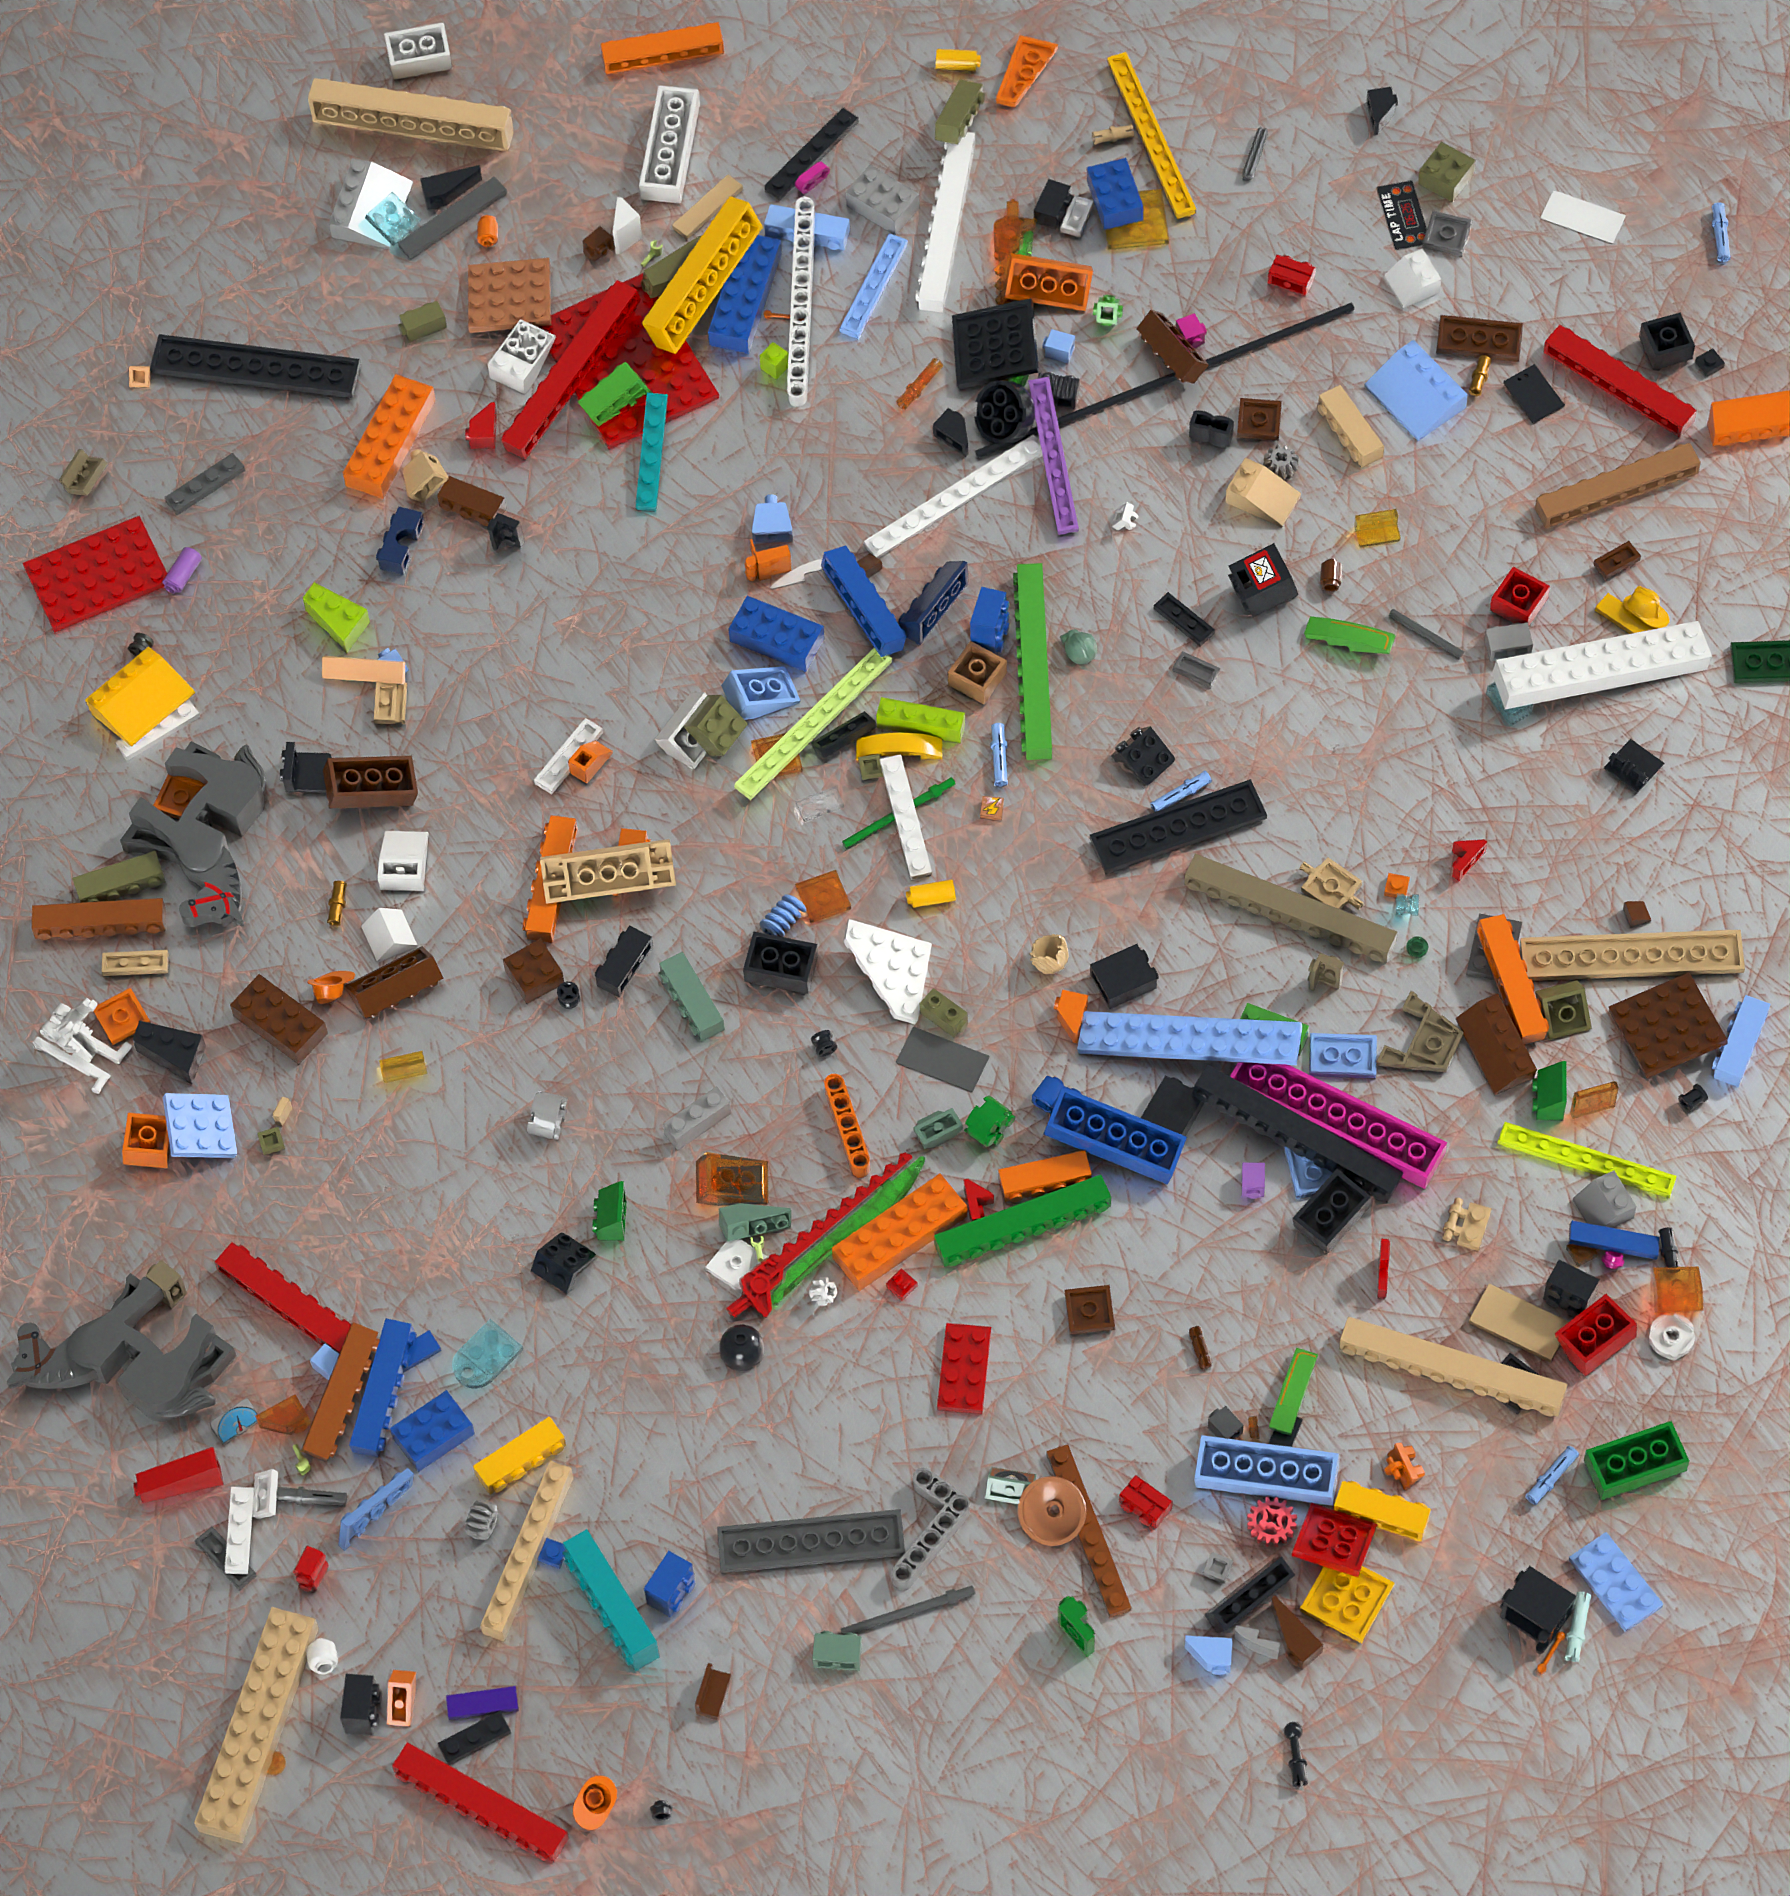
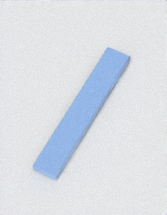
(873, 286)

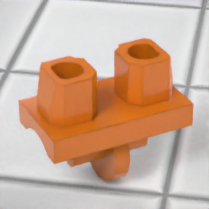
(1401, 1467)

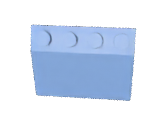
(1417, 391)

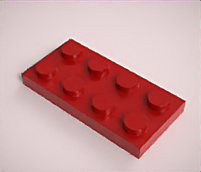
(964, 1368)

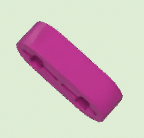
(812, 177)

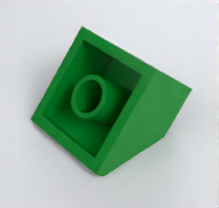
(1550, 1092)
(610, 1212)

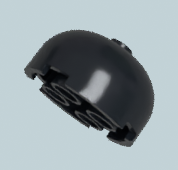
(1004, 410)

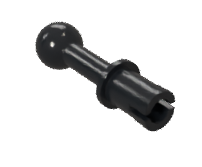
(1293, 1732)

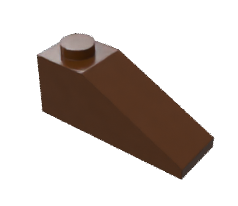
(1297, 1639)

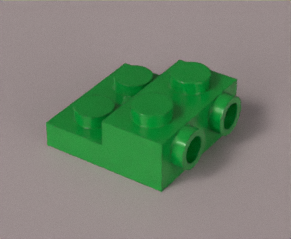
(1073, 1620)

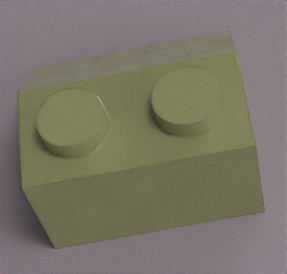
(1564, 1009)

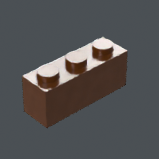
(470, 501)

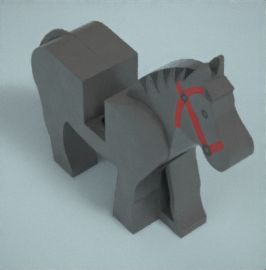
(230, 800)

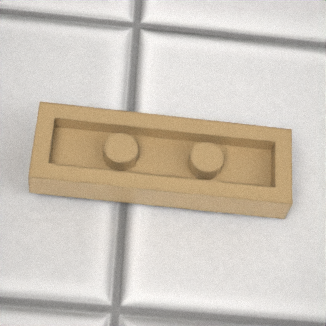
(135, 963)

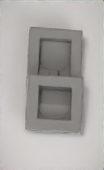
(1249, 1638)

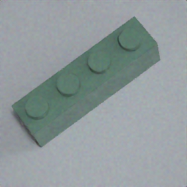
(691, 996)

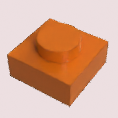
(1396, 884)

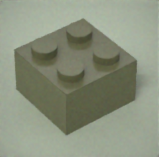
(1446, 171)
(715, 725)

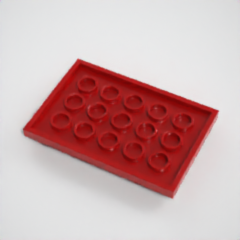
(96, 573)

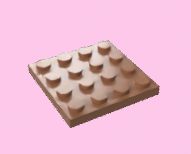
(509, 292)

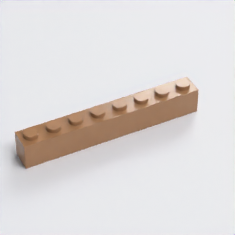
(1617, 485)

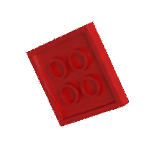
(1334, 1540)

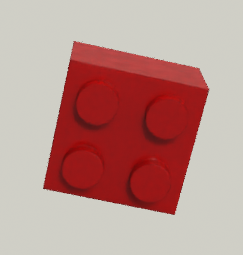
(1519, 597)

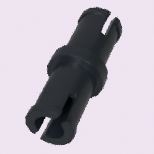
(1669, 1249)

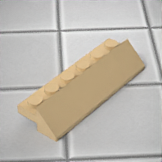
(607, 871)

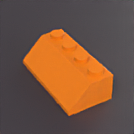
(1048, 281)
(1749, 418)

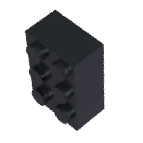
(780, 962)
(1332, 1211)

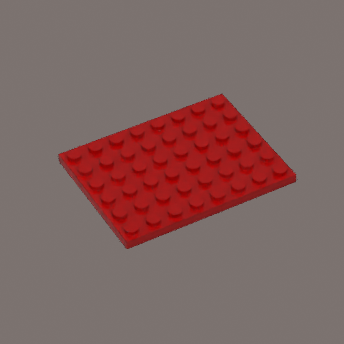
(662, 371)

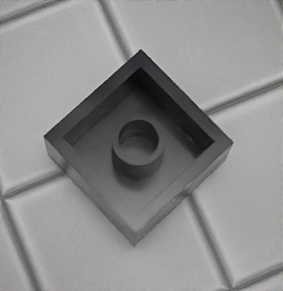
(1667, 341)
(1570, 1288)
(360, 1704)

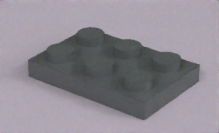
(1478, 963)

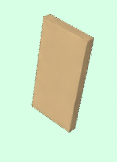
(1518, 1322)

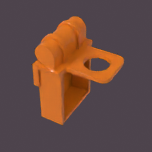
(767, 562)

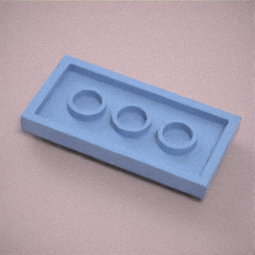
(1615, 1581)

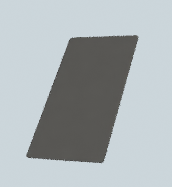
(942, 1059)

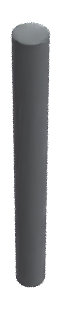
(1426, 633)

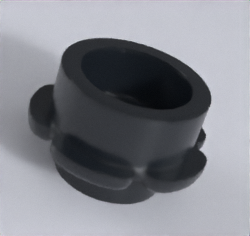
(661, 1810)

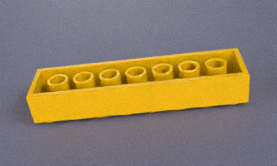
(702, 275)

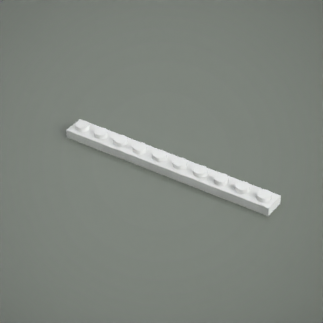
(954, 497)

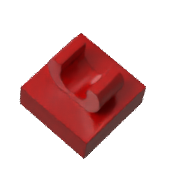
(901, 1284)

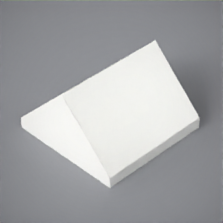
(626, 226)
(388, 933)

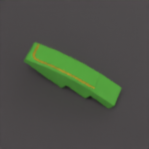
(1350, 634)
(1293, 1391)

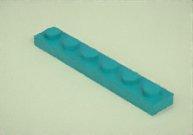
(651, 452)

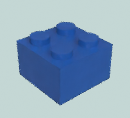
(670, 1584)

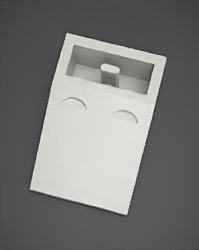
(521, 357)
(403, 861)

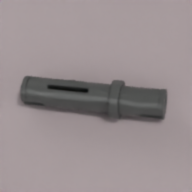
(311, 1496)

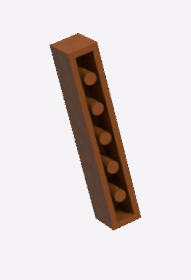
(98, 918)
(339, 1392)

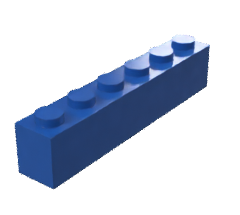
(863, 601)
(382, 1388)

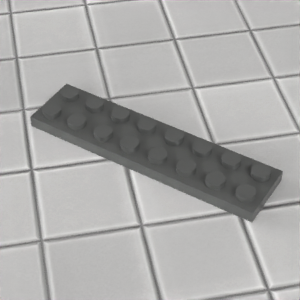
(810, 1541)

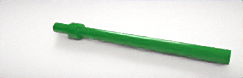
(933, 792)

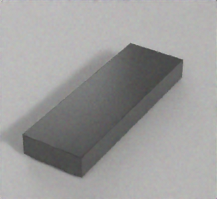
(215, 1549)

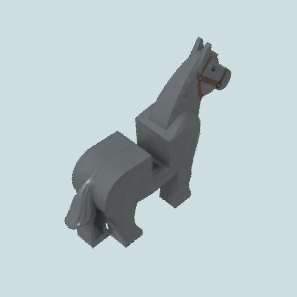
(153, 1382)

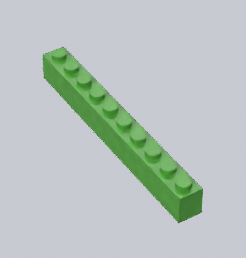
(1034, 661)

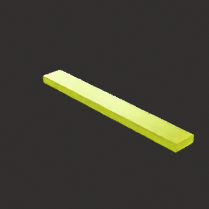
(1586, 1159)

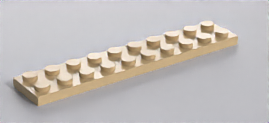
(1633, 955)

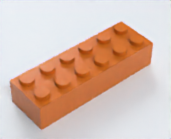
(389, 436)
(899, 1232)

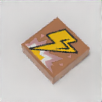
(992, 808)

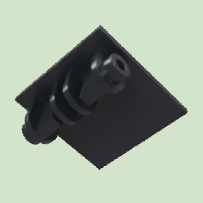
(1633, 765)

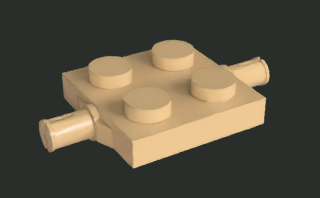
(1331, 884)

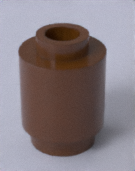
(1331, 575)

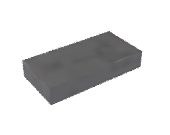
(1196, 669)

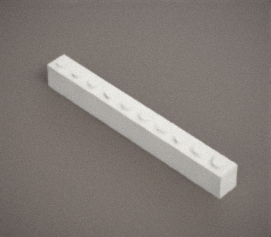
(946, 224)

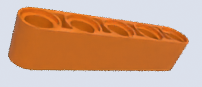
(844, 1116)

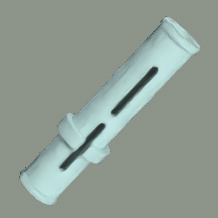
(1576, 1634)

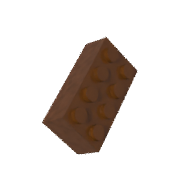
(370, 781)
(279, 1019)

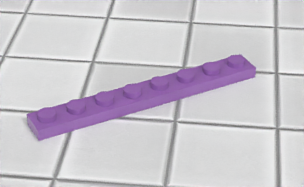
(1053, 456)

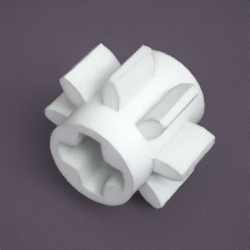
(823, 1291)

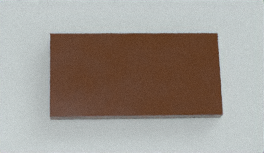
(1479, 338)

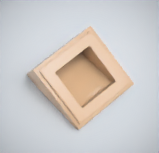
(139, 376)

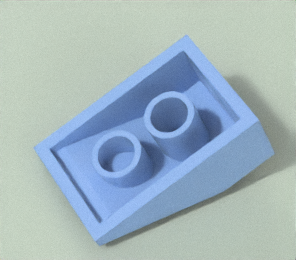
(760, 691)

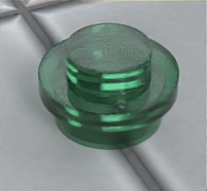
(1417, 947)

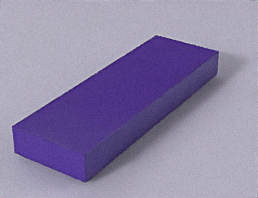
(482, 1703)

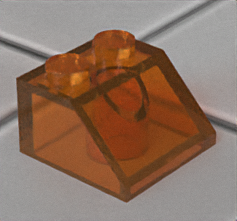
(1677, 1289)

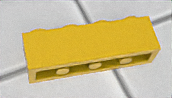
(519, 1456)
(1387, 1511)

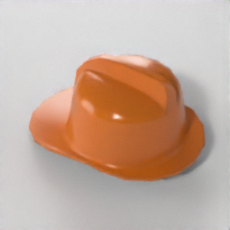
(330, 986)
(594, 1802)

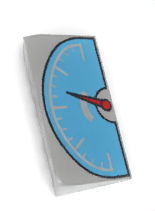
(234, 1421)

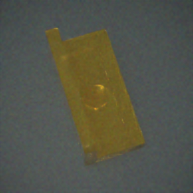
(1377, 528)
(403, 1067)

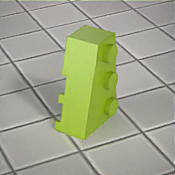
(336, 614)

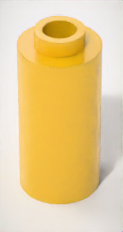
(957, 59)
(931, 893)

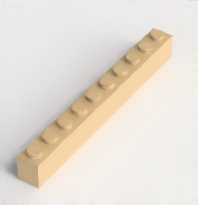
(1453, 1367)

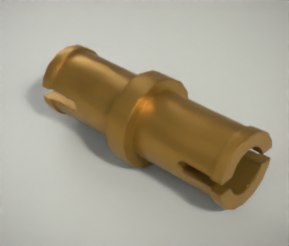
(1480, 375)
(337, 903)

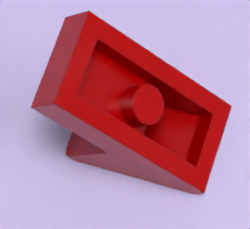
(1468, 854)
(976, 1198)

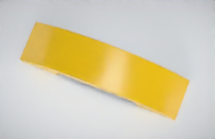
(900, 743)

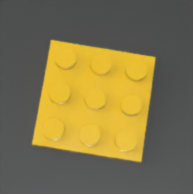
(1347, 1601)

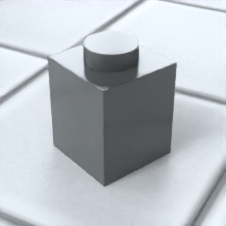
(1225, 1424)

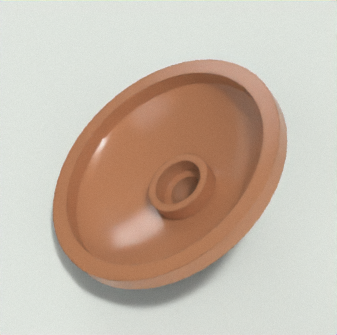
(1037, 1514)

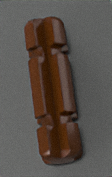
(1200, 1347)

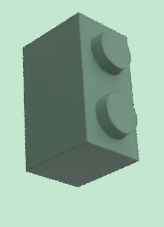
(837, 1651)

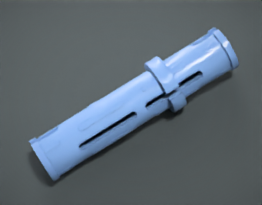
(1720, 225)
(999, 748)
(1182, 791)
(1546, 1482)

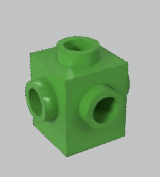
(1104, 317)

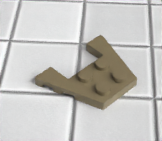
(1432, 1044)

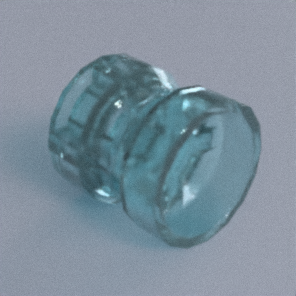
(1402, 904)

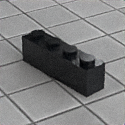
(1249, 1594)

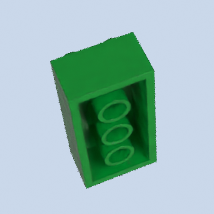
(1636, 1460)

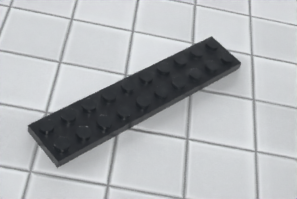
(255, 366)

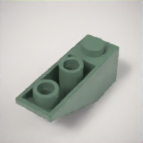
(750, 1220)

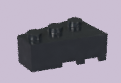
(171, 1048)

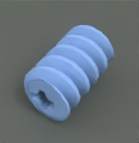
(781, 915)

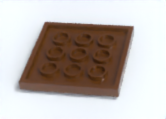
(1668, 1025)

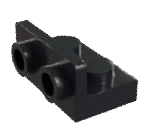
(506, 530)

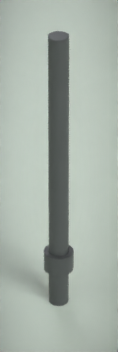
(950, 1597)

